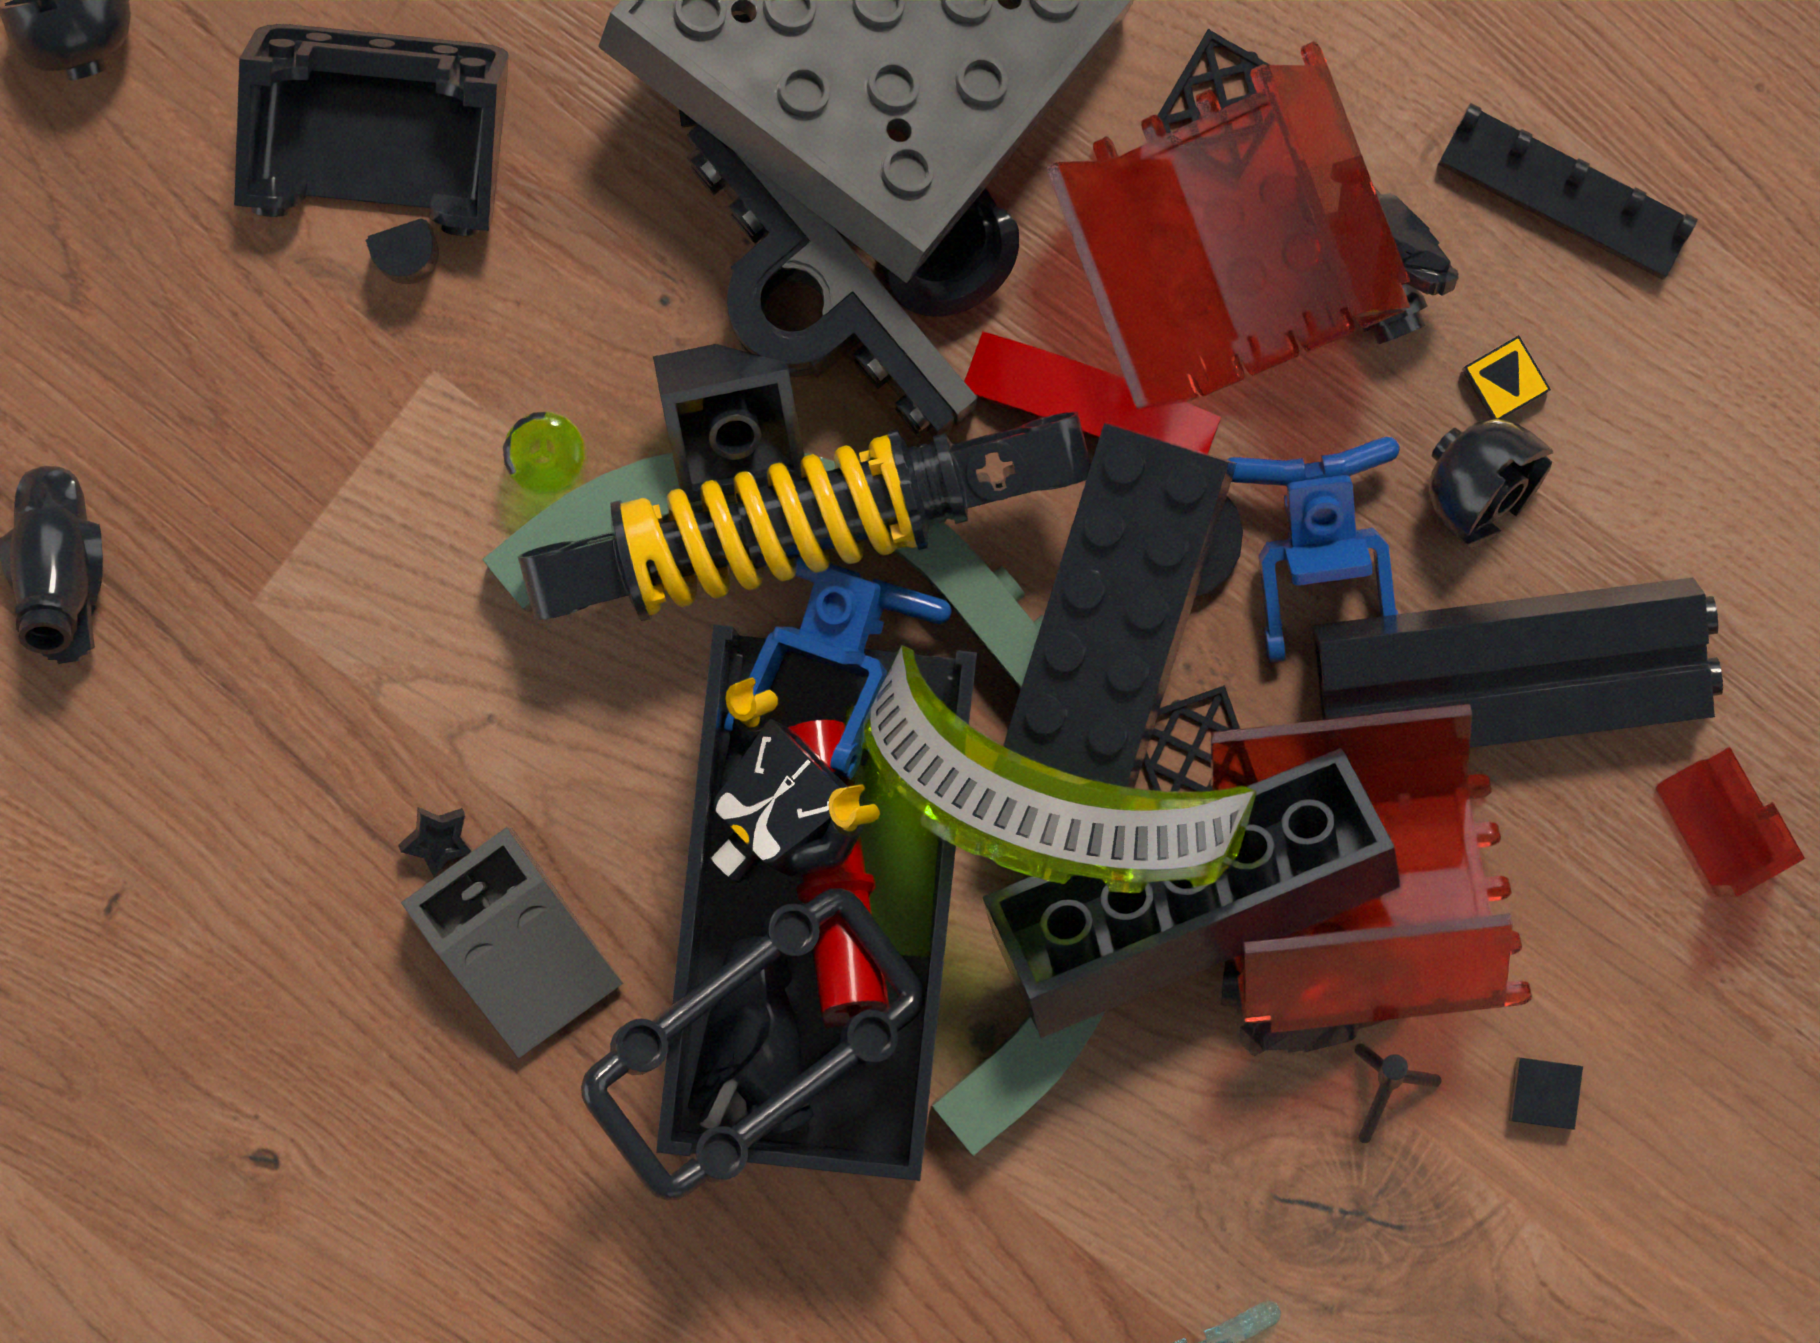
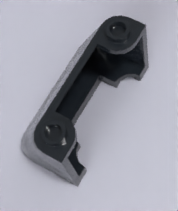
(370, 122)

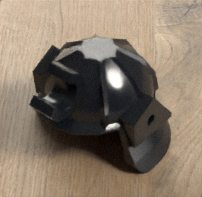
(965, 265)

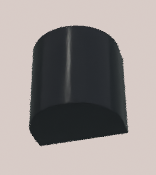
(405, 251)

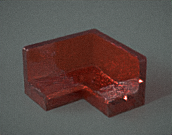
(1727, 825)

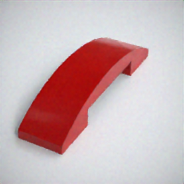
(1051, 384)

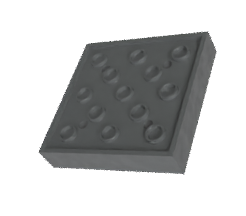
(824, 80)

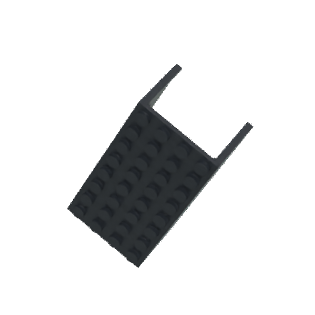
(874, 1113)

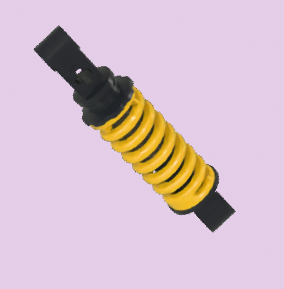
(882, 499)

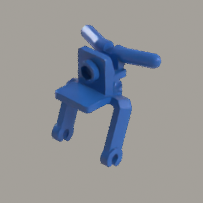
(1321, 527)
(835, 632)

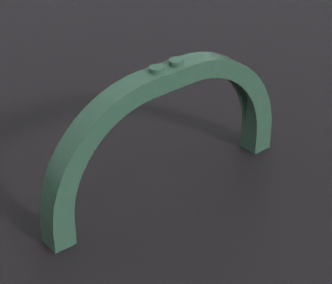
(987, 602)

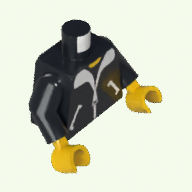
(781, 796)

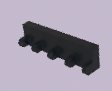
(1567, 192)

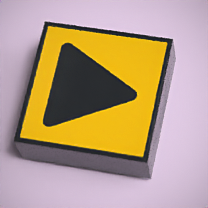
(1506, 379)

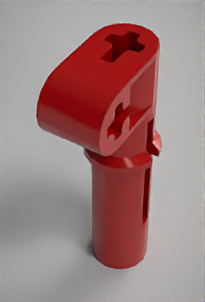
(843, 969)

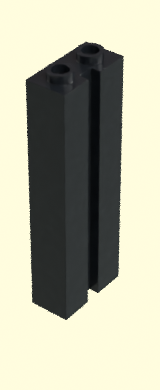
(1532, 662)

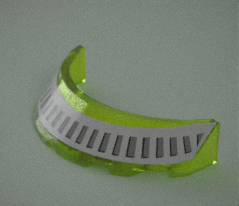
(1036, 814)

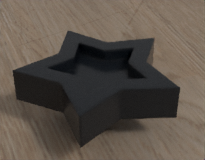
(437, 838)

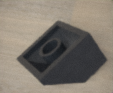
(727, 416)

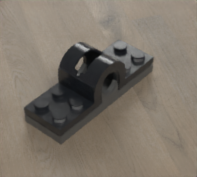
(856, 305)

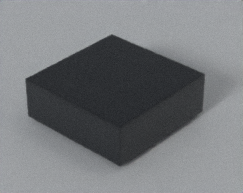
(1546, 1093)

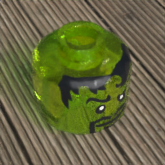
(565, 465)

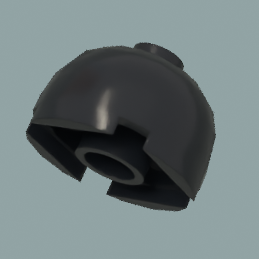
(66, 33)
(1484, 475)

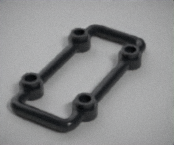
(644, 1044)

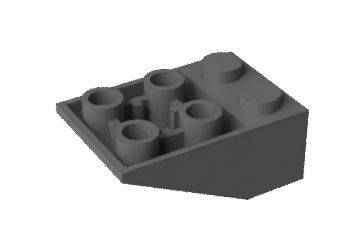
(512, 941)

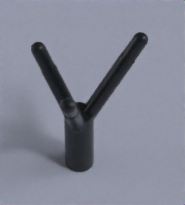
(1392, 1073)

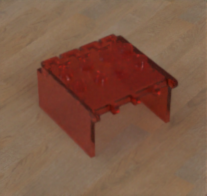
(1233, 236)
(1418, 946)

